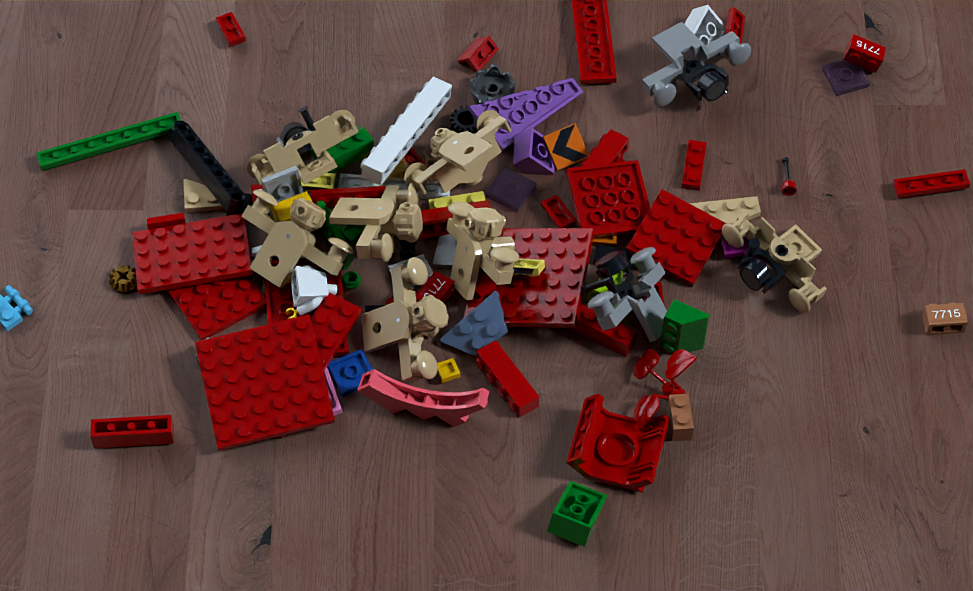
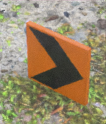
(566, 146)

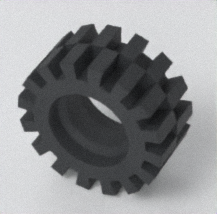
(460, 115)

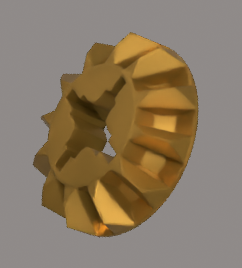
(123, 285)

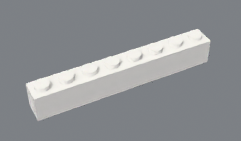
(405, 131)

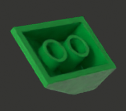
(576, 513)

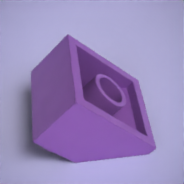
(532, 153)

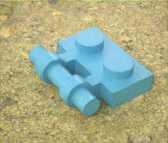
(12, 316)

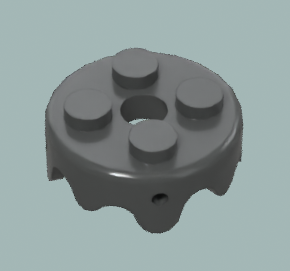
(491, 79)

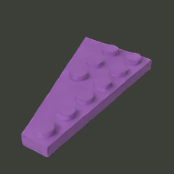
(528, 107)

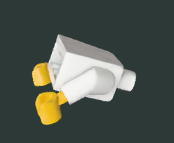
(308, 289)

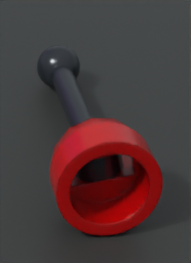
(788, 186)

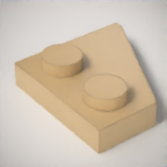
(199, 198)

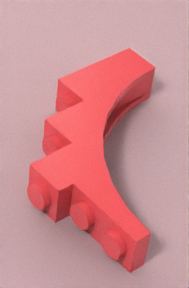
(396, 396)

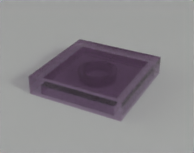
(845, 77)
(510, 189)

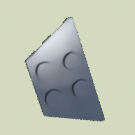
(478, 327)

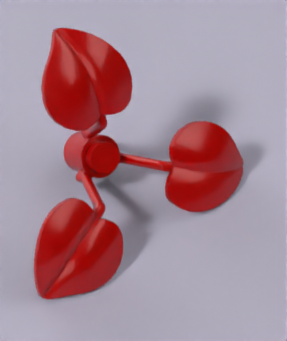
(676, 364)

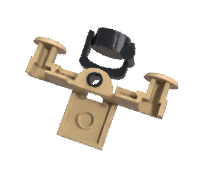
(297, 140)
(791, 249)

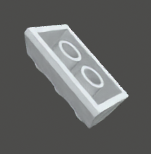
(705, 26)

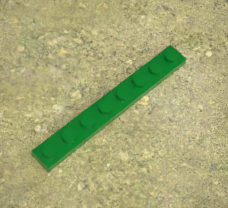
(107, 141)

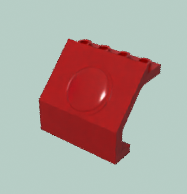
(614, 448)

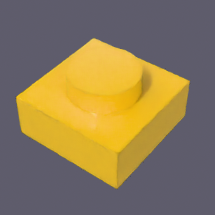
(448, 370)

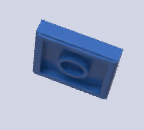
(348, 371)

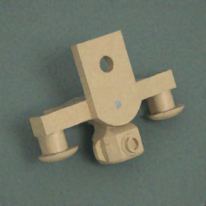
(459, 155)
(382, 220)
(292, 239)
(479, 246)
(407, 322)

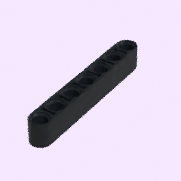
(207, 167)

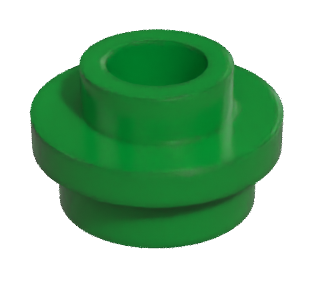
(351, 275)

